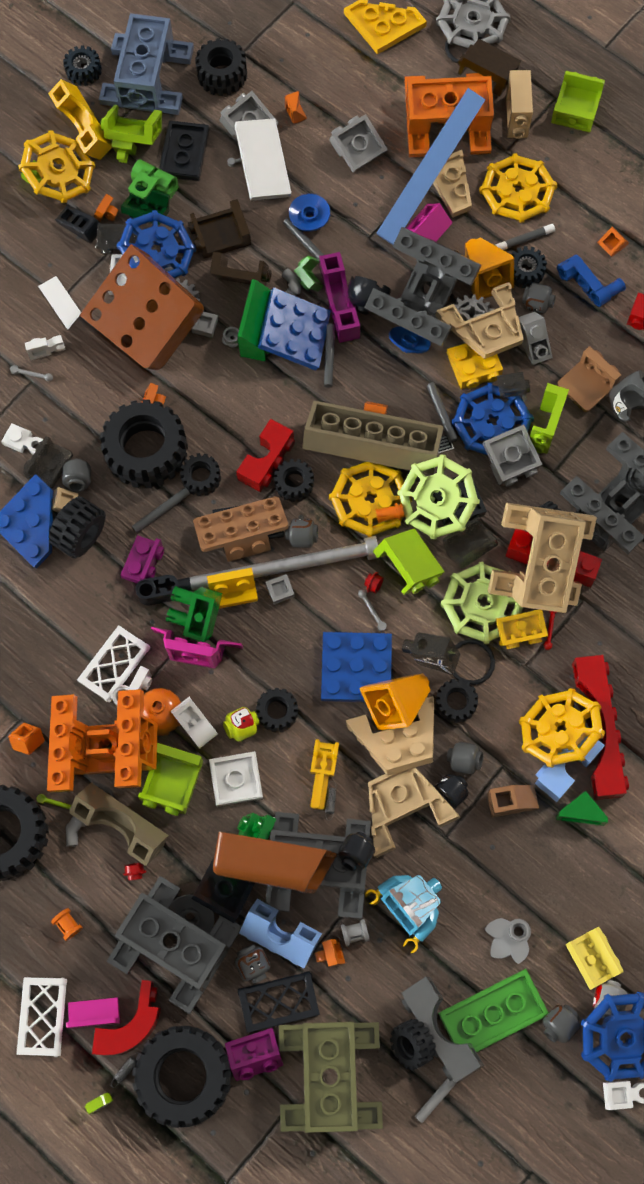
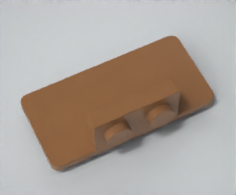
(241, 529)

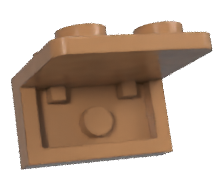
(590, 380)

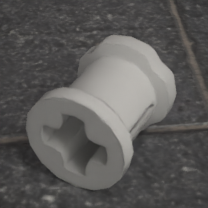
(355, 932)

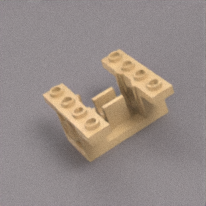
(555, 539)

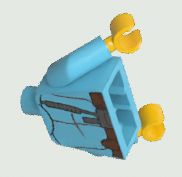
(411, 903)

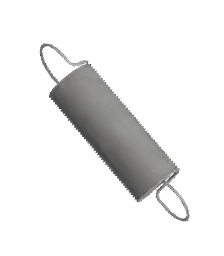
(330, 800)
(125, 1069)

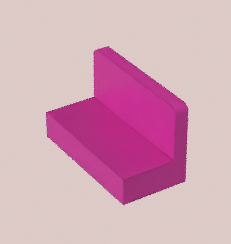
(430, 222)
(93, 1013)

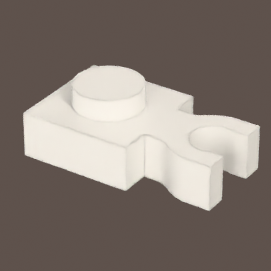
(41, 347)
(20, 439)
(621, 1094)

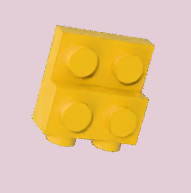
(472, 368)

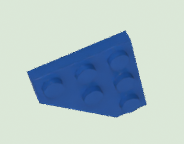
(28, 521)

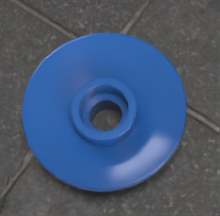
(309, 205)
(408, 341)

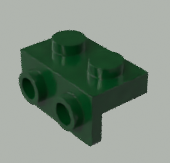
(136, 206)

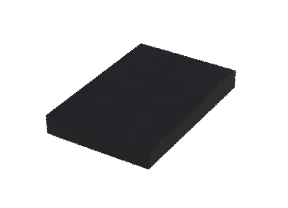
(184, 149)

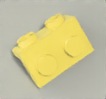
(594, 958)

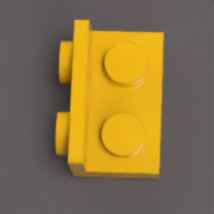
(237, 587)
(521, 627)

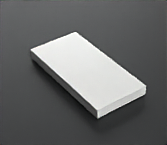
(262, 159)

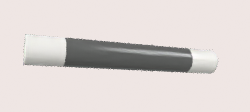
(526, 237)

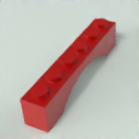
(592, 680)

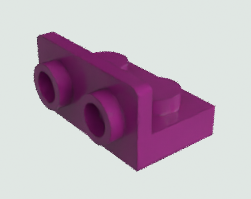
(142, 559)
(254, 1054)

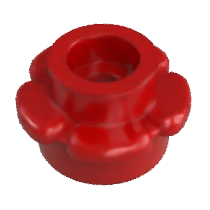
(374, 582)
(134, 871)

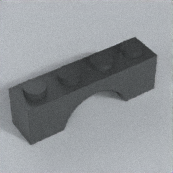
(459, 1059)

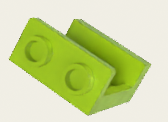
(578, 101)
(131, 129)
(553, 403)
(411, 559)
(172, 781)

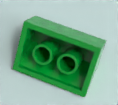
(252, 322)

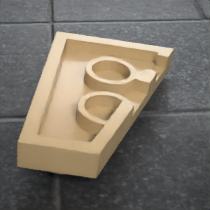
(453, 185)

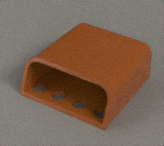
(147, 312)
(271, 862)

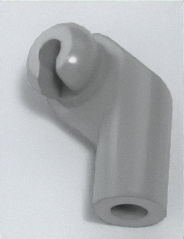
(294, 282)
(72, 831)

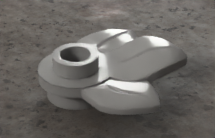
(506, 942)

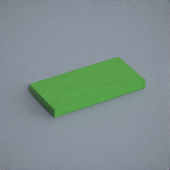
(494, 1012)

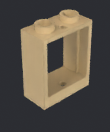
(519, 104)

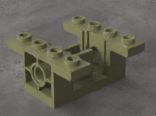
(326, 1105)

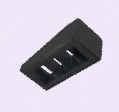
(87, 232)

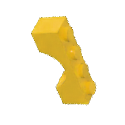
(72, 103)

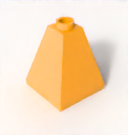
(495, 269)
(396, 701)

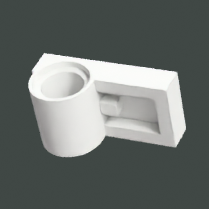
(141, 681)
(194, 722)

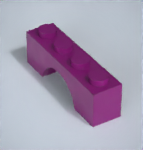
(336, 288)

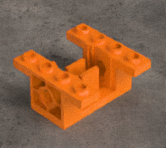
(435, 101)
(84, 750)

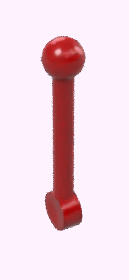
(548, 645)

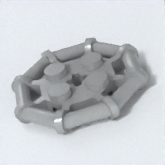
(473, 28)

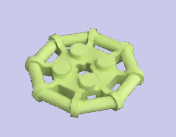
(450, 492)
(471, 607)

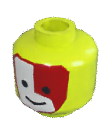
(241, 724)

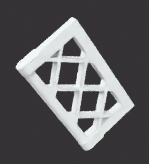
(108, 646)
(23, 1025)

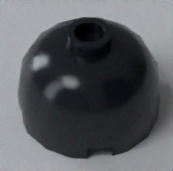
(360, 290)

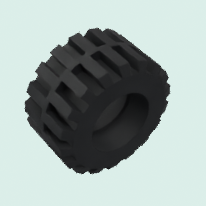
(217, 54)
(77, 527)

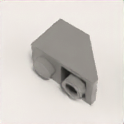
(535, 337)

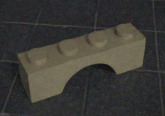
(98, 807)

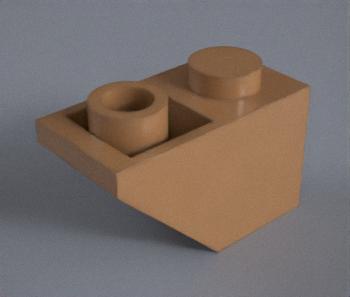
(512, 800)

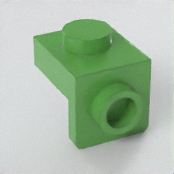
(305, 273)

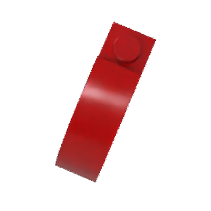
(135, 1032)

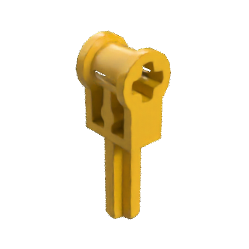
(322, 766)

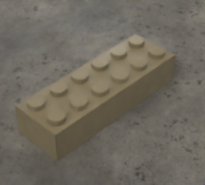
(371, 436)

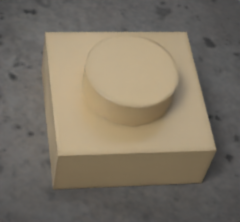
(61, 498)

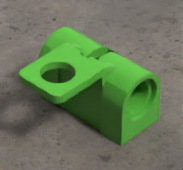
(152, 178)

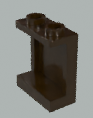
(489, 62)
(220, 231)
(220, 271)

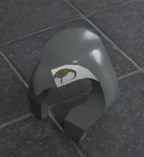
(628, 395)

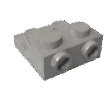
(246, 108)
(357, 142)
(512, 456)

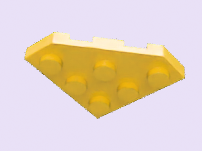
(384, 23)

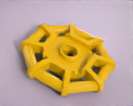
(52, 176)
(518, 177)
(358, 492)
(561, 715)

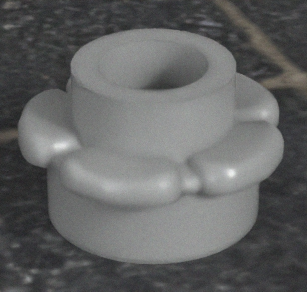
(227, 334)

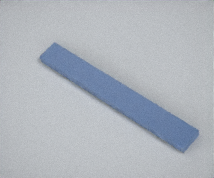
(431, 165)

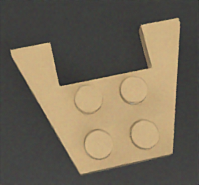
(491, 331)
(399, 747)
(400, 796)

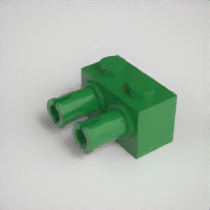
(202, 612)

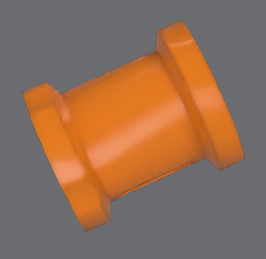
(66, 924)

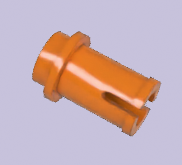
(390, 513)

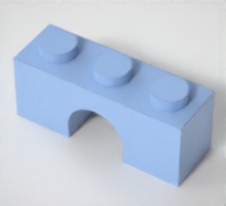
(556, 780)
(262, 928)

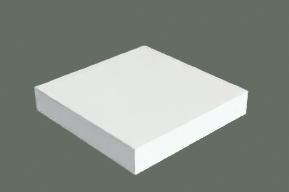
(235, 779)

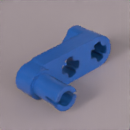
(576, 268)

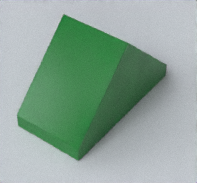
(583, 811)

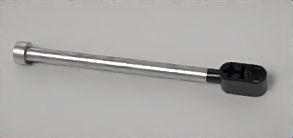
(259, 570)

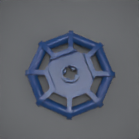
(161, 237)
(483, 411)
(609, 1037)

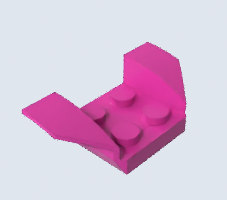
(196, 654)

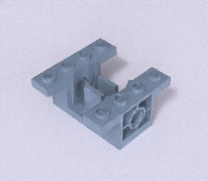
(141, 52)

